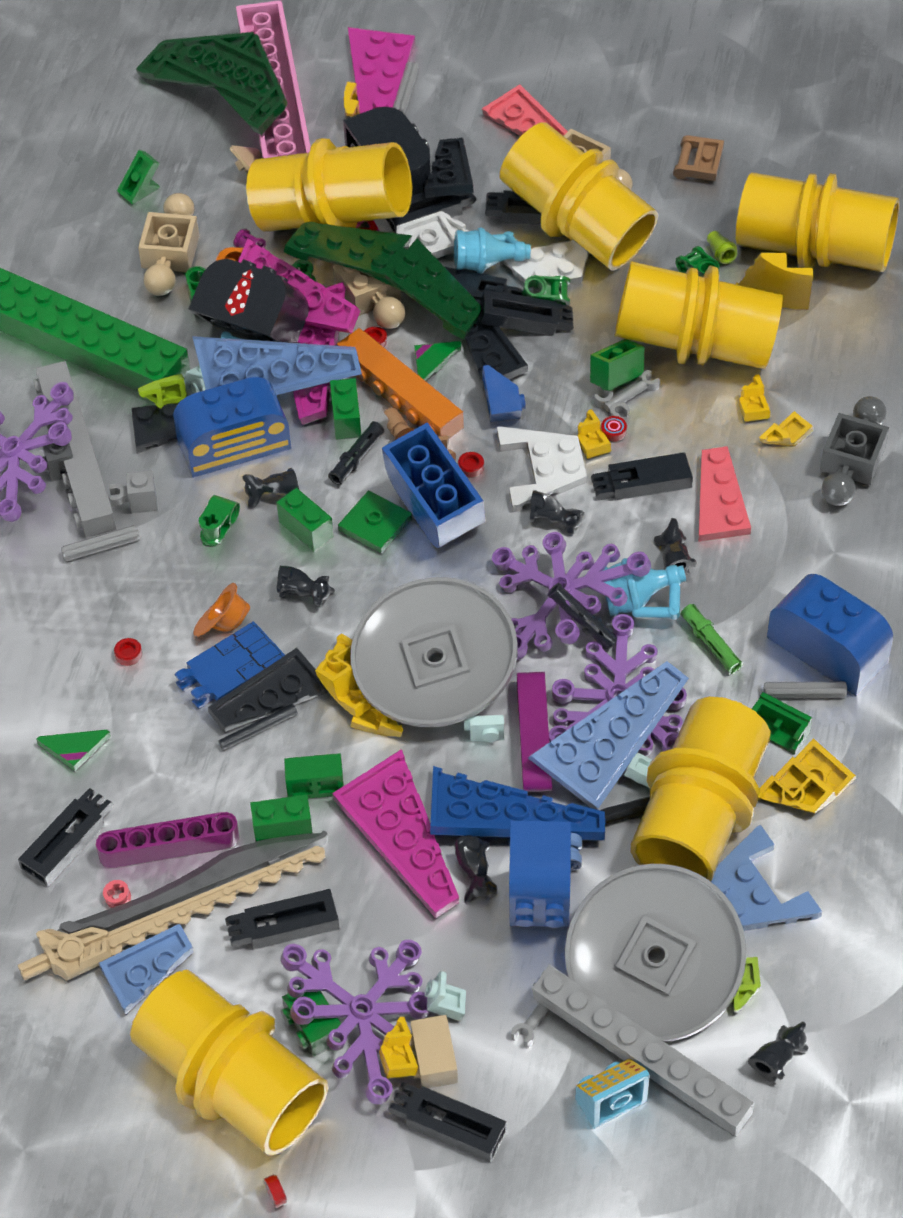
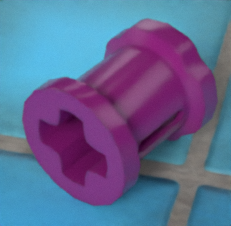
(241, 238)

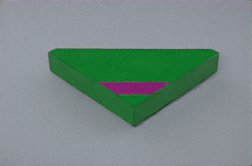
(434, 356)
(74, 748)

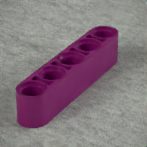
(533, 728)
(153, 837)

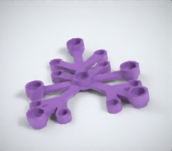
(17, 448)
(594, 579)
(620, 669)
(321, 979)

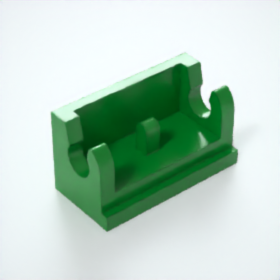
(787, 725)
(313, 775)

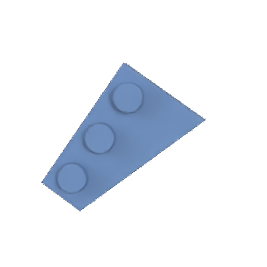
(144, 966)

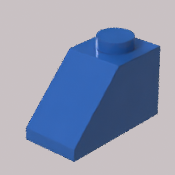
(501, 396)

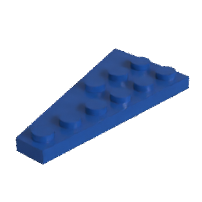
(488, 807)

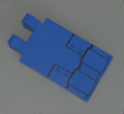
(228, 664)

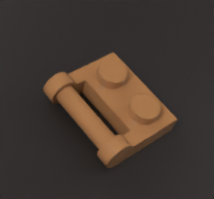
(706, 160)

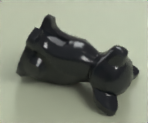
(274, 484)
(549, 508)
(675, 550)
(294, 581)
(472, 859)
(774, 1055)

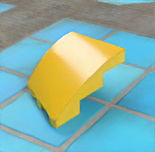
(772, 275)
(338, 678)
(808, 780)

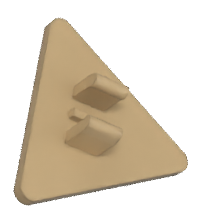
(245, 156)

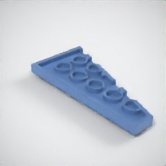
(281, 363)
(602, 745)

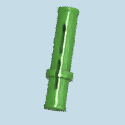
(705, 631)

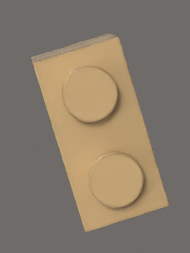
(433, 1052)

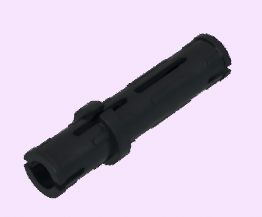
(340, 471)
(604, 636)

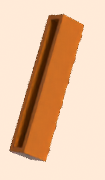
(403, 386)

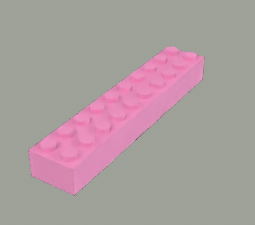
(289, 131)

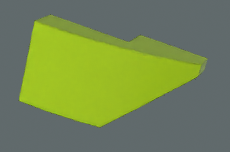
(164, 390)
(749, 985)

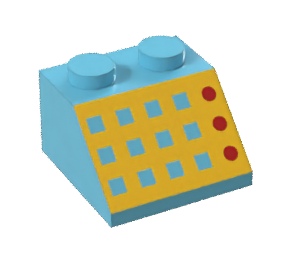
(612, 1092)

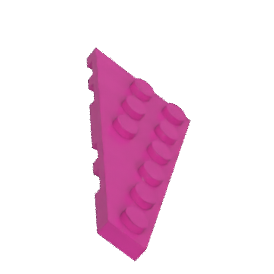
(378, 65)
(325, 307)
(314, 400)
(394, 821)

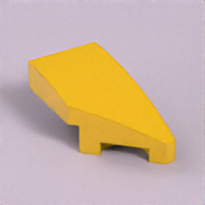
(351, 104)
(753, 402)
(789, 432)
(591, 438)
(377, 723)
(396, 1052)

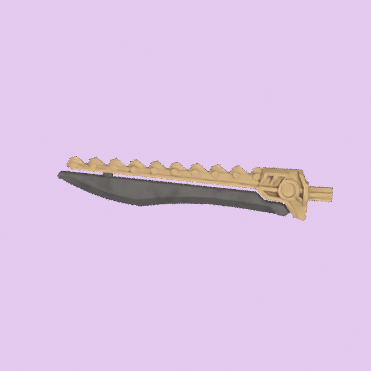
(88, 941)

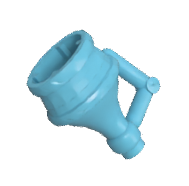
(481, 250)
(641, 589)

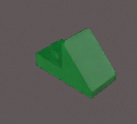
(138, 179)

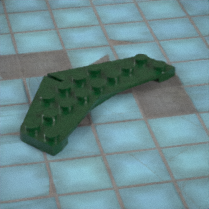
(231, 65)
(387, 260)

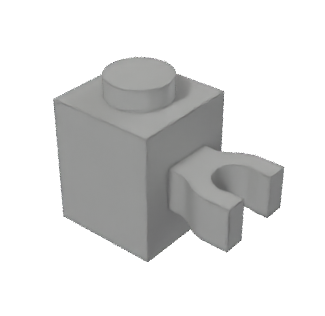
(139, 492)

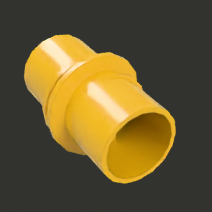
(329, 186)
(578, 195)
(817, 221)
(698, 315)
(702, 787)
(228, 1062)

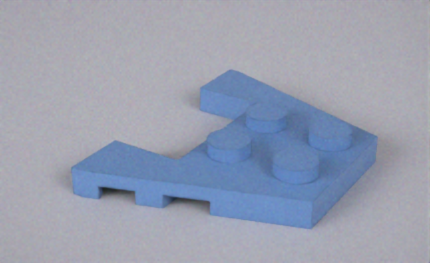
(749, 891)

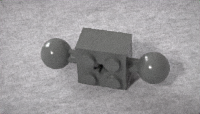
(853, 450)

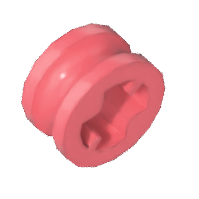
(109, 891)

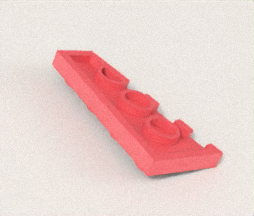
(520, 112)
(721, 501)

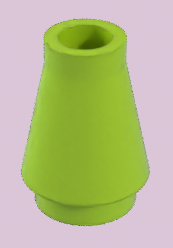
(722, 248)

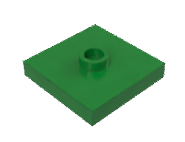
(375, 521)

